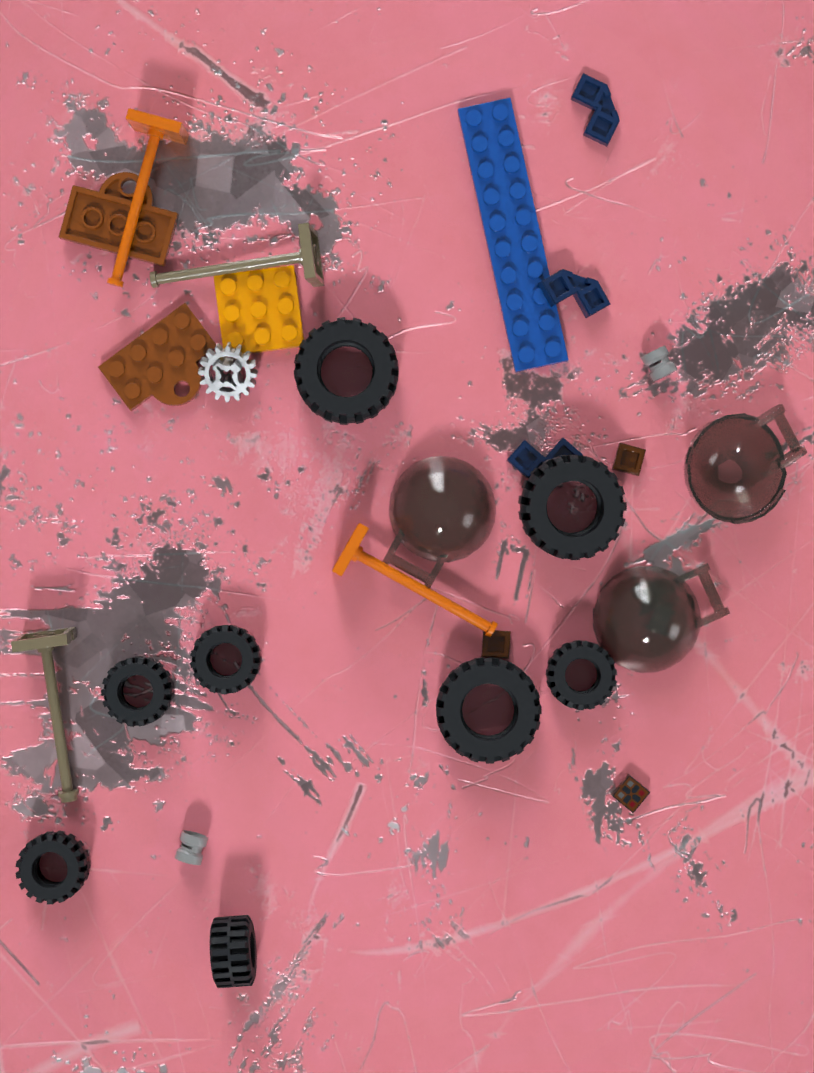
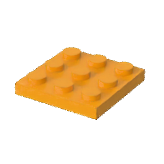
(259, 309)

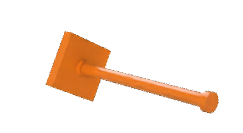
(157, 129)
(355, 552)

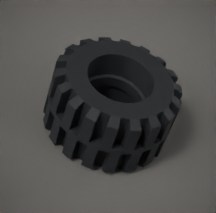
(202, 665)
(604, 681)
(115, 698)
(33, 879)
(233, 951)

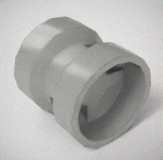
(662, 369)
(191, 847)

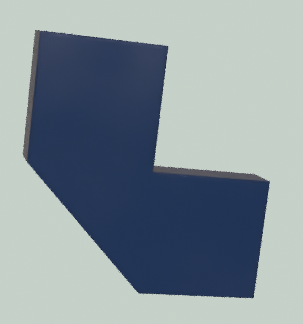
(597, 97)
(586, 291)
(527, 458)

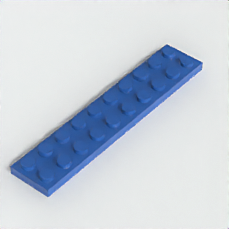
(512, 234)

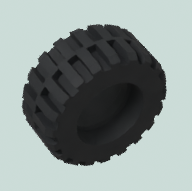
(341, 334)
(608, 512)
(497, 746)

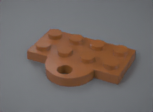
(101, 216)
(160, 361)

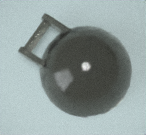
(739, 466)
(439, 513)
(652, 616)

